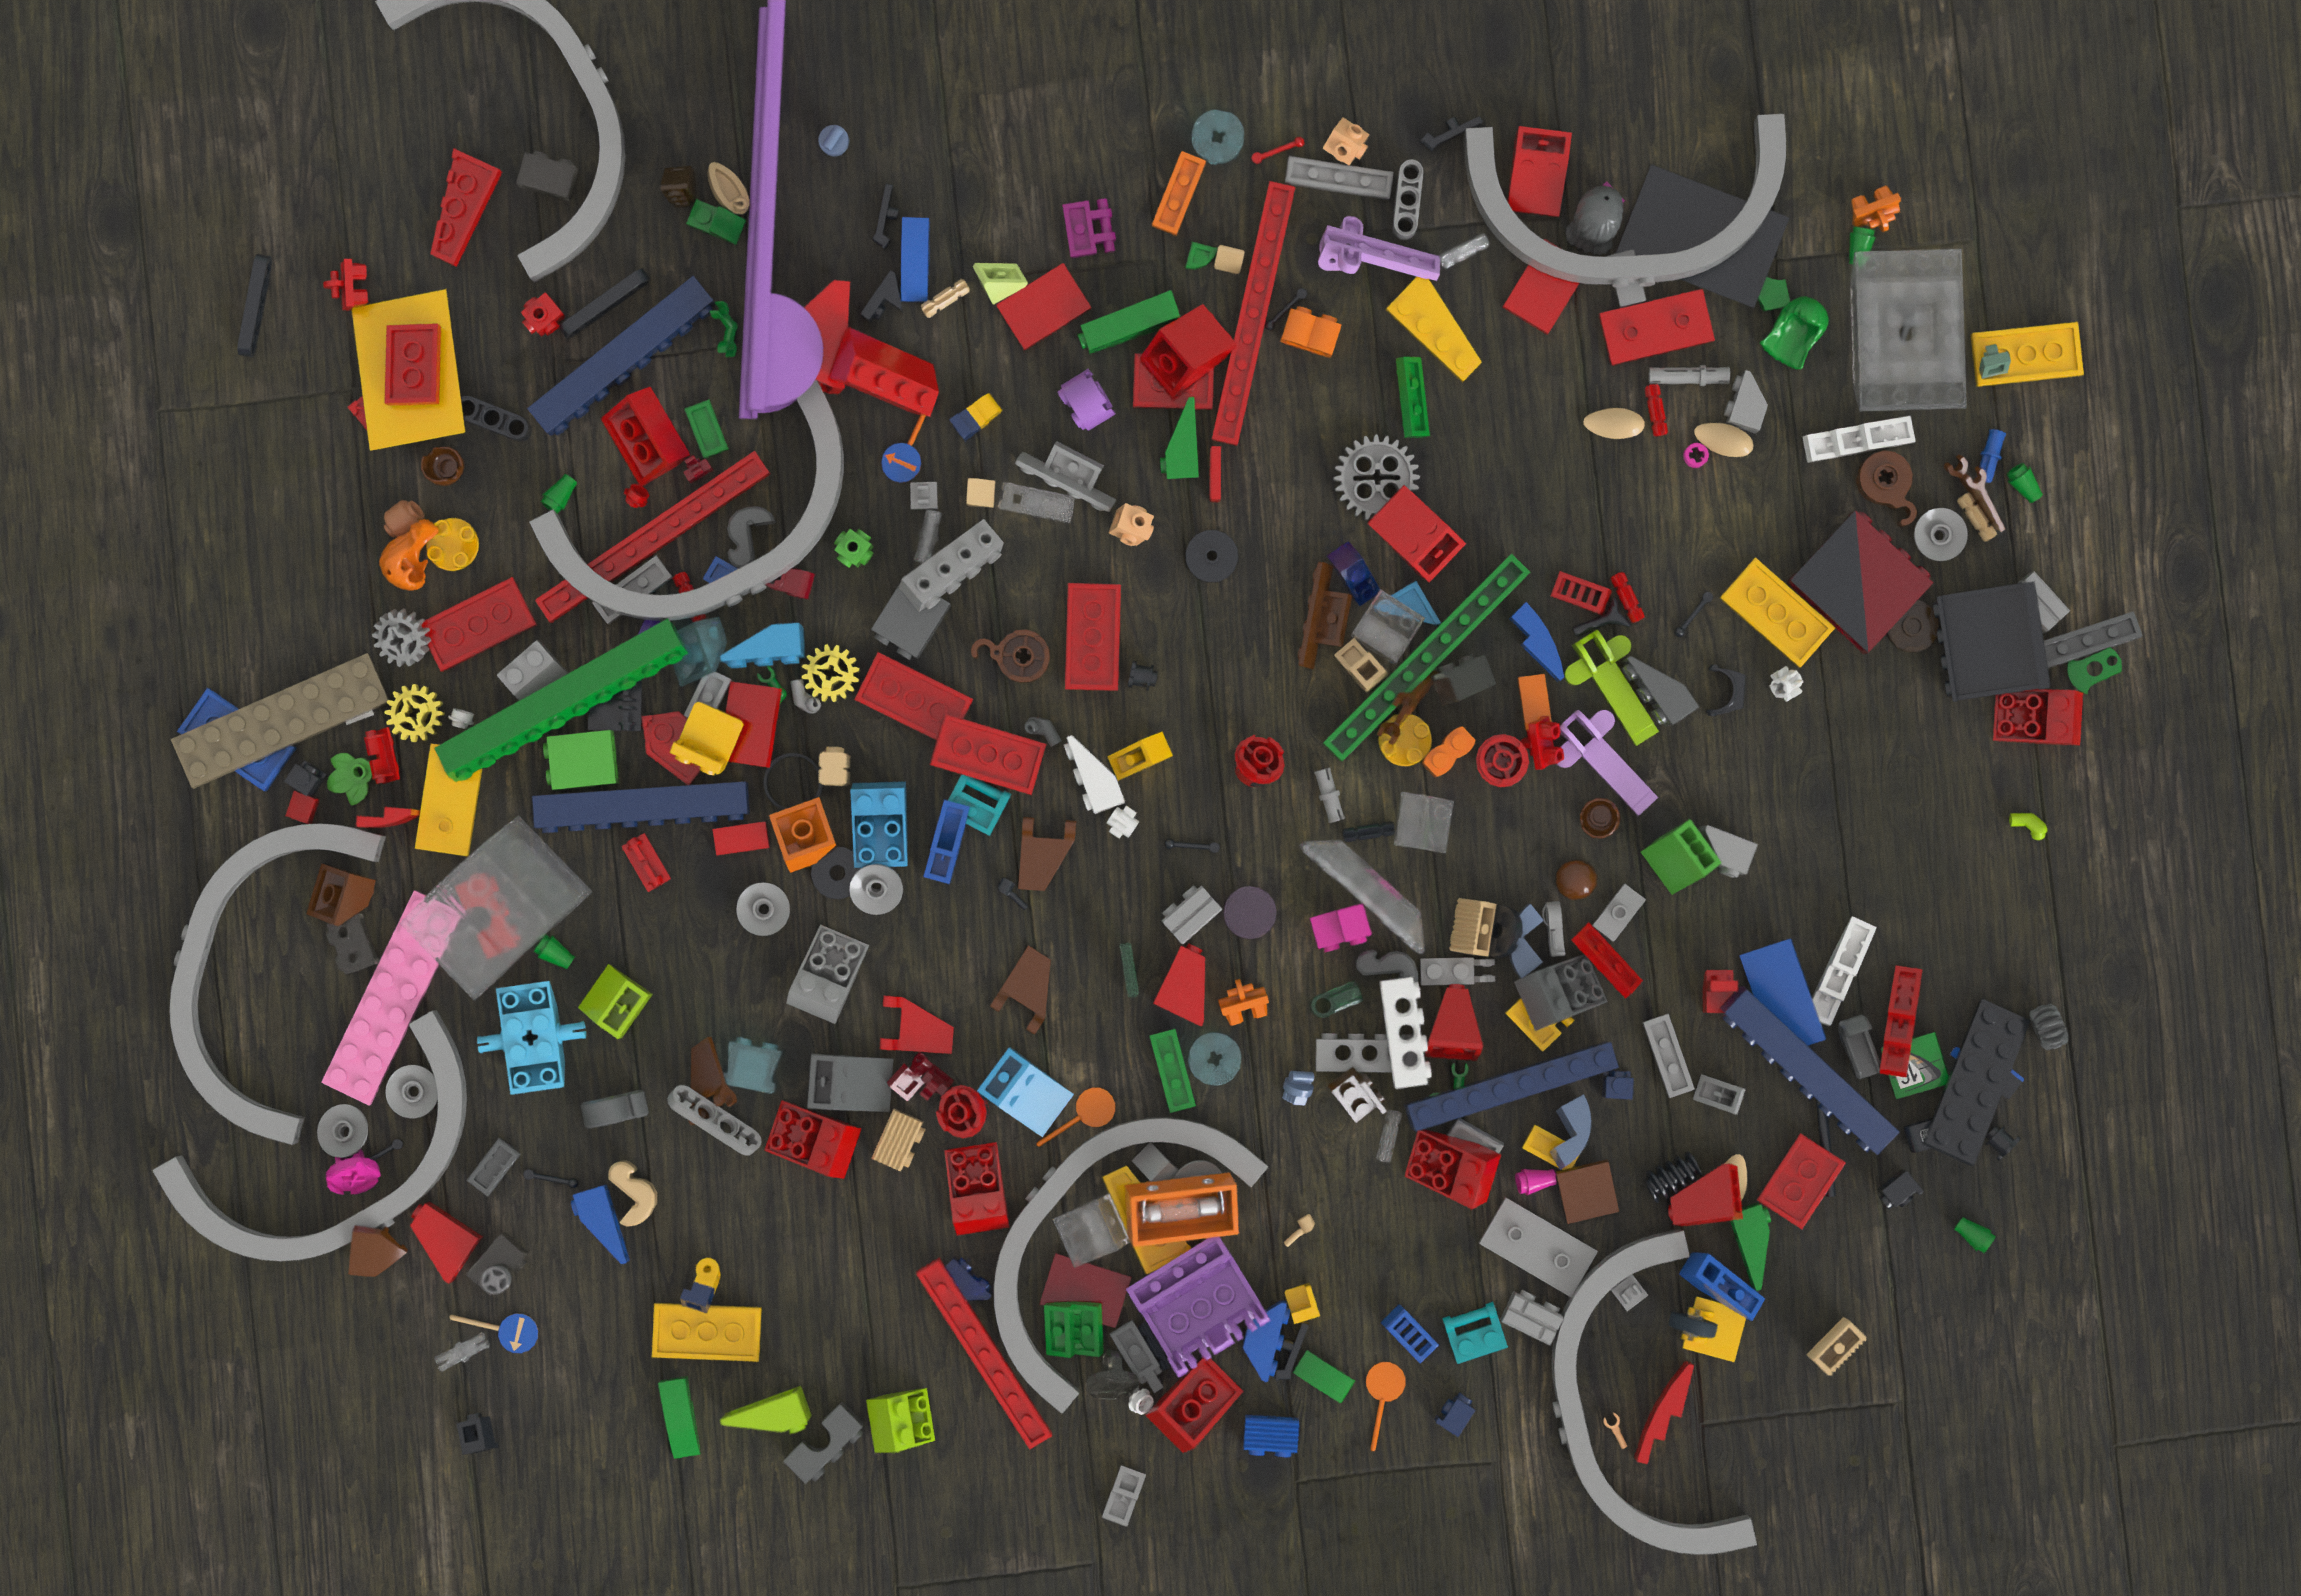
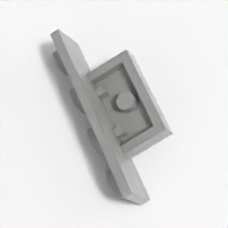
(1070, 472)

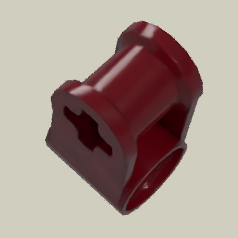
(794, 583)

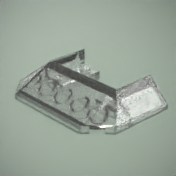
(1370, 888)

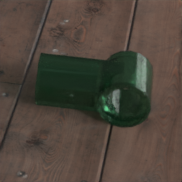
(1338, 999)

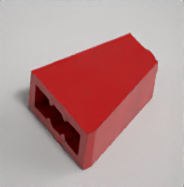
(1185, 985)
(1709, 1199)
(444, 1239)

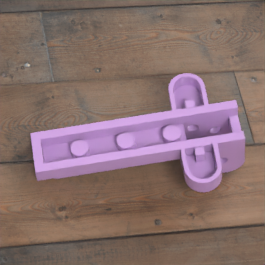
(1371, 251)
(1605, 759)

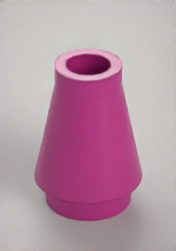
(1532, 1180)

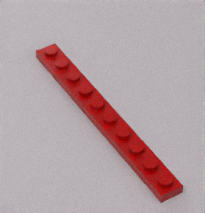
(1253, 313)
(659, 532)

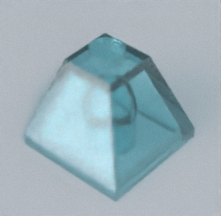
(705, 644)

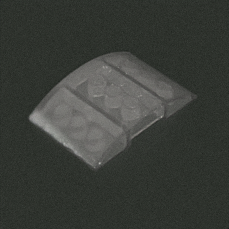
(495, 907)

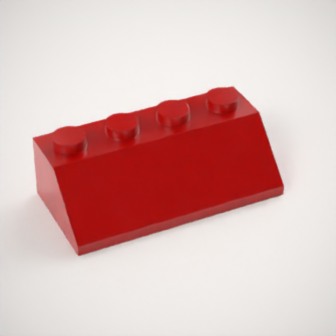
(886, 373)

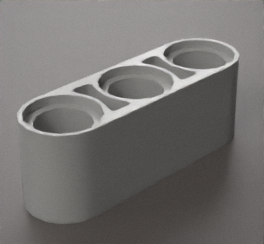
(1411, 187)

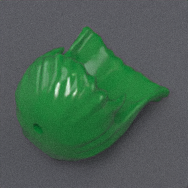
(1796, 331)

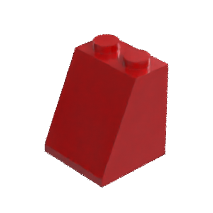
(1187, 349)

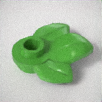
(347, 779)

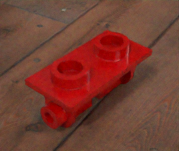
(385, 767)
(646, 862)

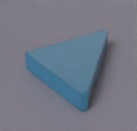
(1414, 598)

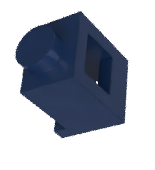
(1617, 1085)
(1455, 1414)

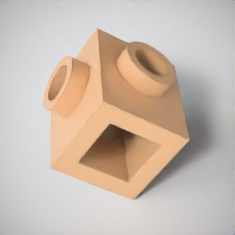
(1347, 142)
(1132, 524)

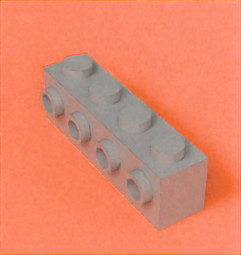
(952, 565)

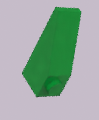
(1181, 452)
(1752, 1240)

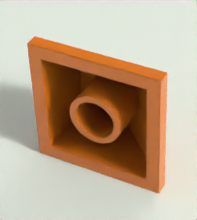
(803, 834)

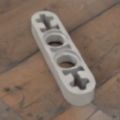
(712, 1124)

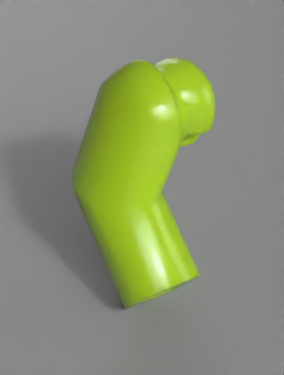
(2031, 821)

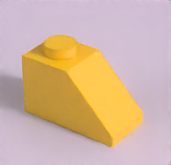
(1140, 755)

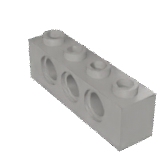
(1327, 1061)

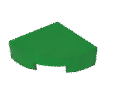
(1200, 255)

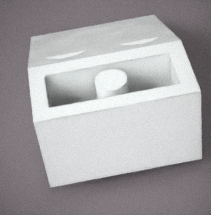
(1099, 782)

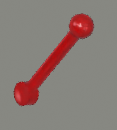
(1257, 157)

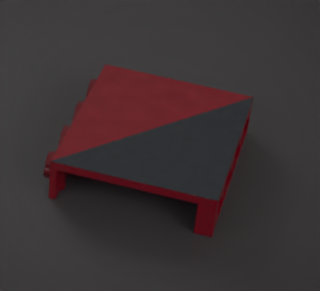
(1861, 582)

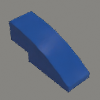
(915, 259)
(1538, 641)
(947, 841)

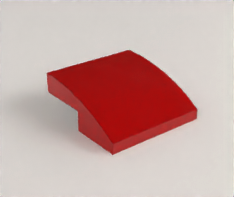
(392, 817)

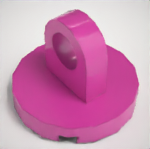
(353, 1174)

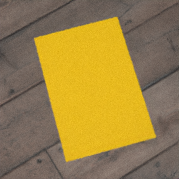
(406, 423)

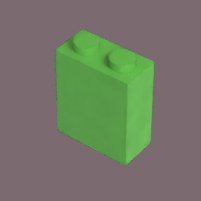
(581, 760)
(1681, 857)

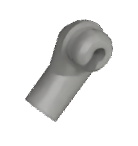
(802, 699)

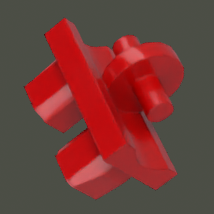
(349, 272)
(1540, 742)

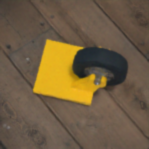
(1710, 1329)

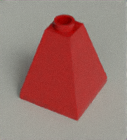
(1455, 1028)

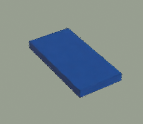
(213, 706)
(1782, 988)

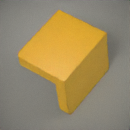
(1301, 1303)

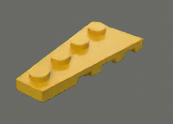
(1431, 323)
(1150, 1256)

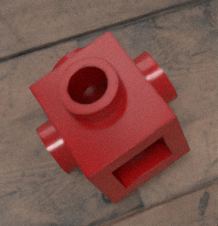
(550, 319)

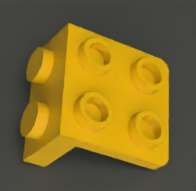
(707, 738)

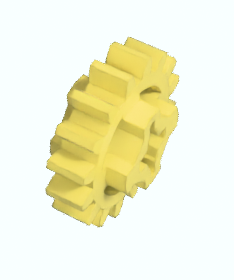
(834, 660)
(411, 702)

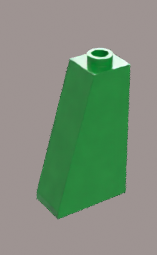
(1129, 323)

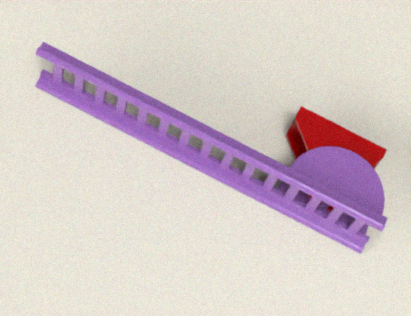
(782, 341)

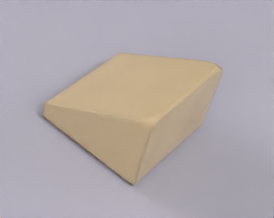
(1229, 259)
(980, 492)

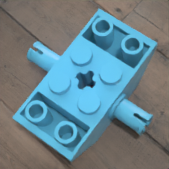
(536, 1064)

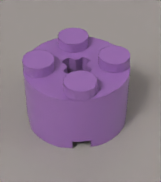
(1087, 400)

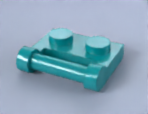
(980, 814)
(1476, 1341)

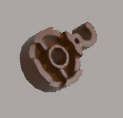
(1899, 483)
(1006, 654)

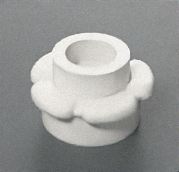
(461, 718)
(1140, 1402)

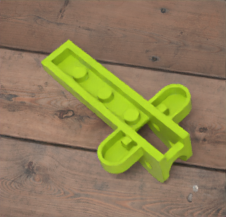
(1612, 684)

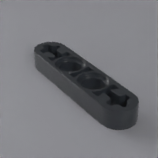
(604, 303)
(254, 305)

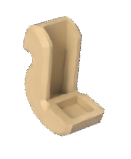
(636, 1188)

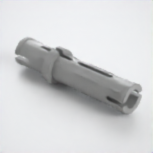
(1696, 375)

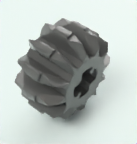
(2048, 1026)

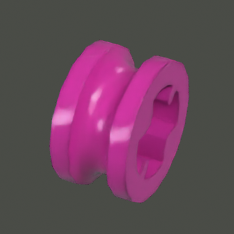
(1700, 448)

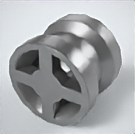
(491, 1281)

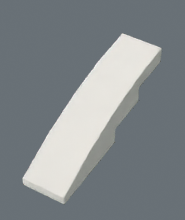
(1858, 439)
(1842, 968)

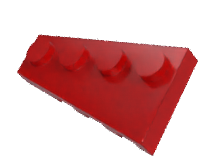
(465, 199)

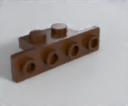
(1325, 618)

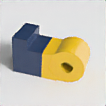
(975, 416)
(704, 1286)

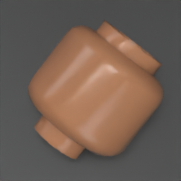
(401, 517)

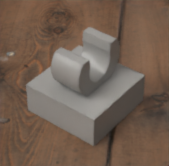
(924, 495)
(1629, 1292)

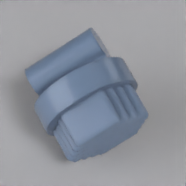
(833, 140)
(1298, 1087)

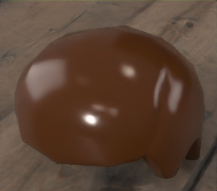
(442, 466)
(1599, 818)
(1576, 879)

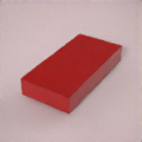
(1215, 473)
(741, 838)

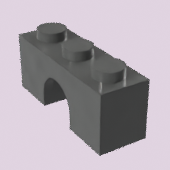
(808, 1461)

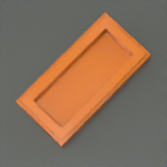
(1533, 698)

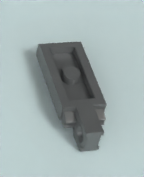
(1138, 1354)

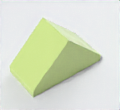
(999, 279)

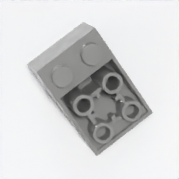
(827, 974)

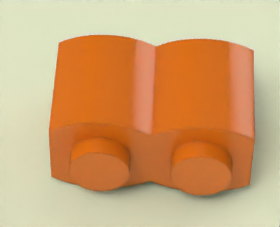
(1311, 332)
(1443, 757)

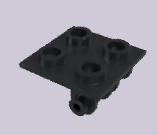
(619, 713)

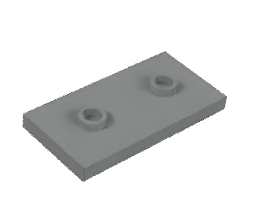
(1538, 1247)

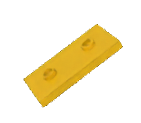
(2033, 351)
(1777, 612)
(447, 810)
(719, 1335)

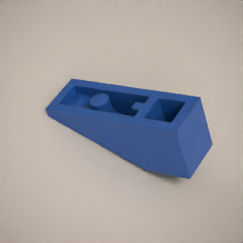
(599, 1216)
(1721, 1284)

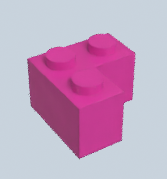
(1340, 926)

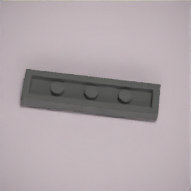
(2092, 639)

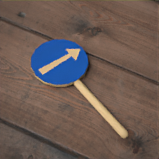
(516, 1333)

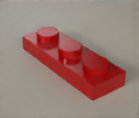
(1607, 960)

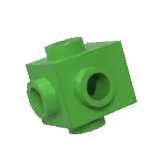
(861, 555)

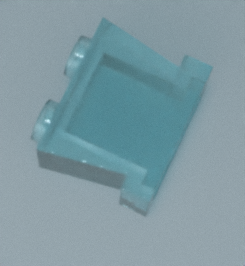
(752, 1065)

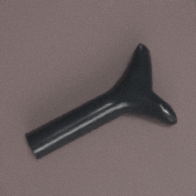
(1611, 617)

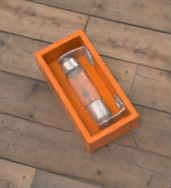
(1181, 1209)

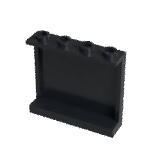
(1992, 641)

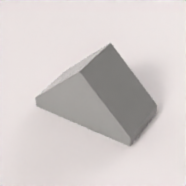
(1719, 1094)
(1155, 1164)

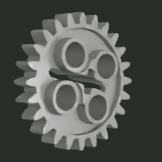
(1375, 453)

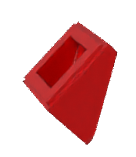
(302, 807)

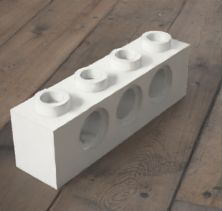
(1390, 992)

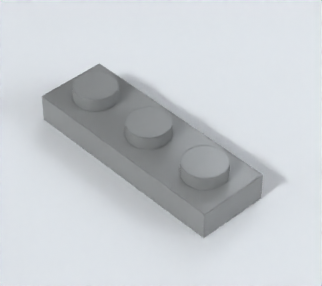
(643, 580)
(1668, 1055)

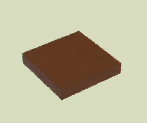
(1587, 1191)

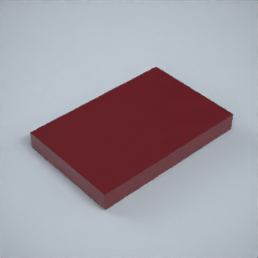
(1086, 1284)

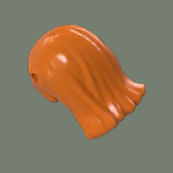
(401, 556)

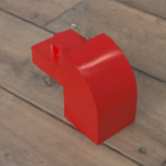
(1717, 989)

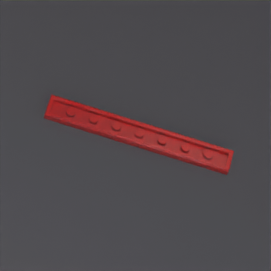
(984, 1353)

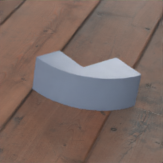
(1524, 957)
(1577, 1121)

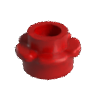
(636, 495)

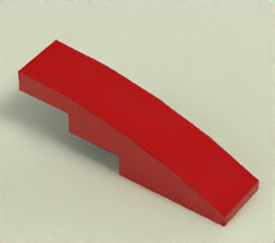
(1901, 1021)
(1669, 1403)

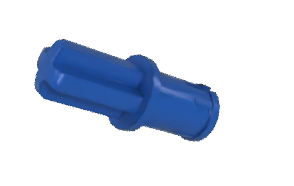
(1992, 453)

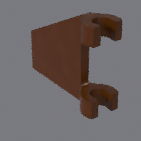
(1977, 489)
(1410, 701)
(1042, 855)
(1027, 986)
(708, 1076)

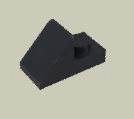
(887, 292)

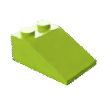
(775, 1413)

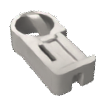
(1554, 928)

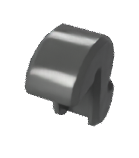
(740, 533)
(1389, 963)
(1859, 1046)
(614, 1109)

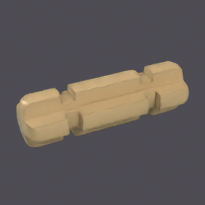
(945, 298)
(1977, 517)

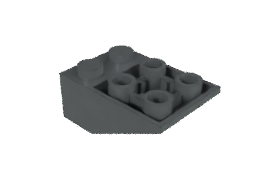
(1665, 695)
(1560, 991)
(850, 1083)

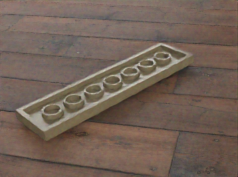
(280, 720)

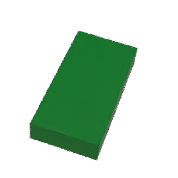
(706, 429)

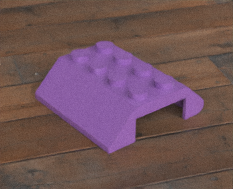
(1197, 1303)

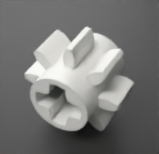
(1786, 683)
(1123, 822)

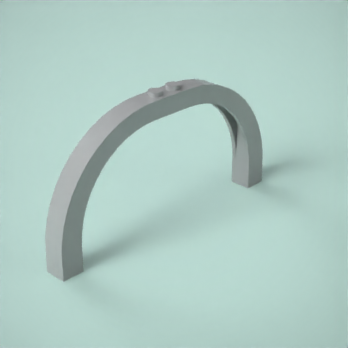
(596, 209)
(1621, 270)
(740, 582)
(195, 951)
(213, 1224)
(1020, 1348)
(1681, 1538)

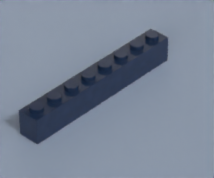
(622, 356)
(641, 805)
(1809, 1070)
(1511, 1086)

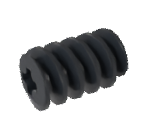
(1672, 1176)

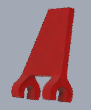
(918, 1029)

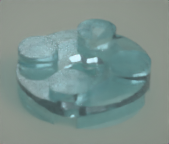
(1221, 122)
(1201, 1052)

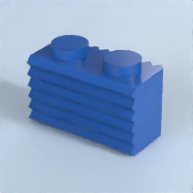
(1271, 1434)

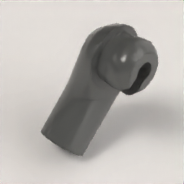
(1043, 727)

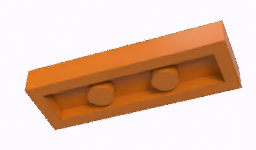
(1179, 193)

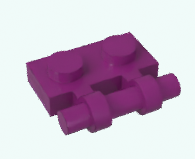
(1080, 229)

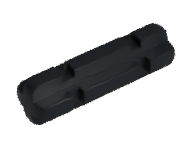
(1368, 831)
(1154, 1345)

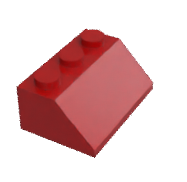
(645, 436)

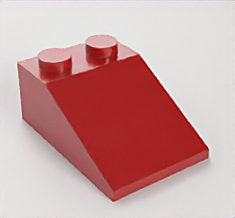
(1194, 1404)

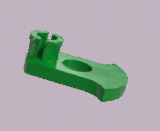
(2078, 669)

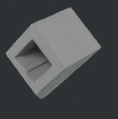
(1748, 405)

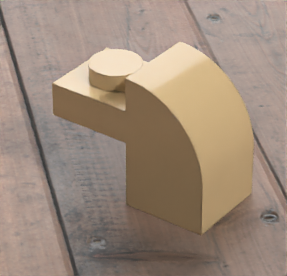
(1361, 665)

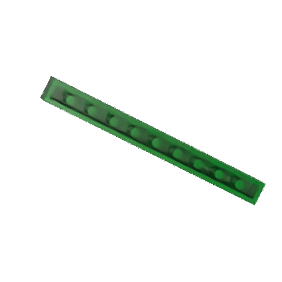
(1426, 657)
(561, 701)

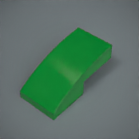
(1324, 1376)

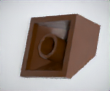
(339, 895)

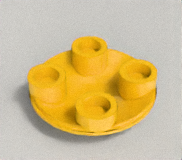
(453, 545)
(1411, 745)

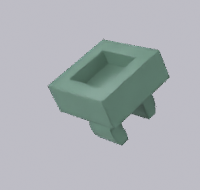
(1994, 362)

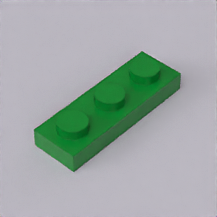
(1412, 397)
(1172, 1070)

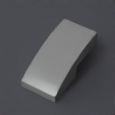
(1123, 1496)

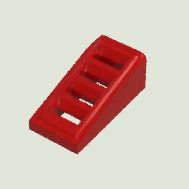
(1603, 600)

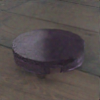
(1249, 912)

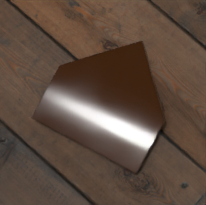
(373, 1251)

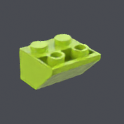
(614, 1001)
(900, 1420)

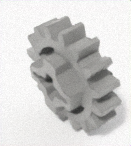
(401, 638)

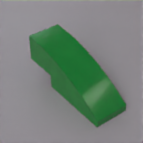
(679, 1417)

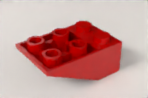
(1538, 171)
(1416, 533)
(2039, 717)
(812, 1140)
(1453, 1167)
(976, 1188)

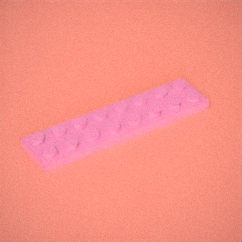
(382, 1015)

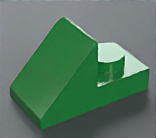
(716, 221)

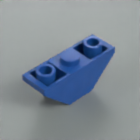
(1266, 1339)

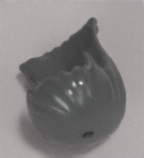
(1596, 220)

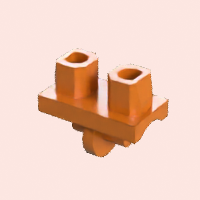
(1876, 213)
(1241, 999)

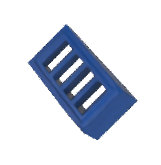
(1391, 1322)

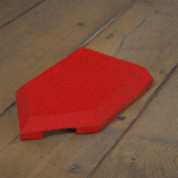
(659, 735)

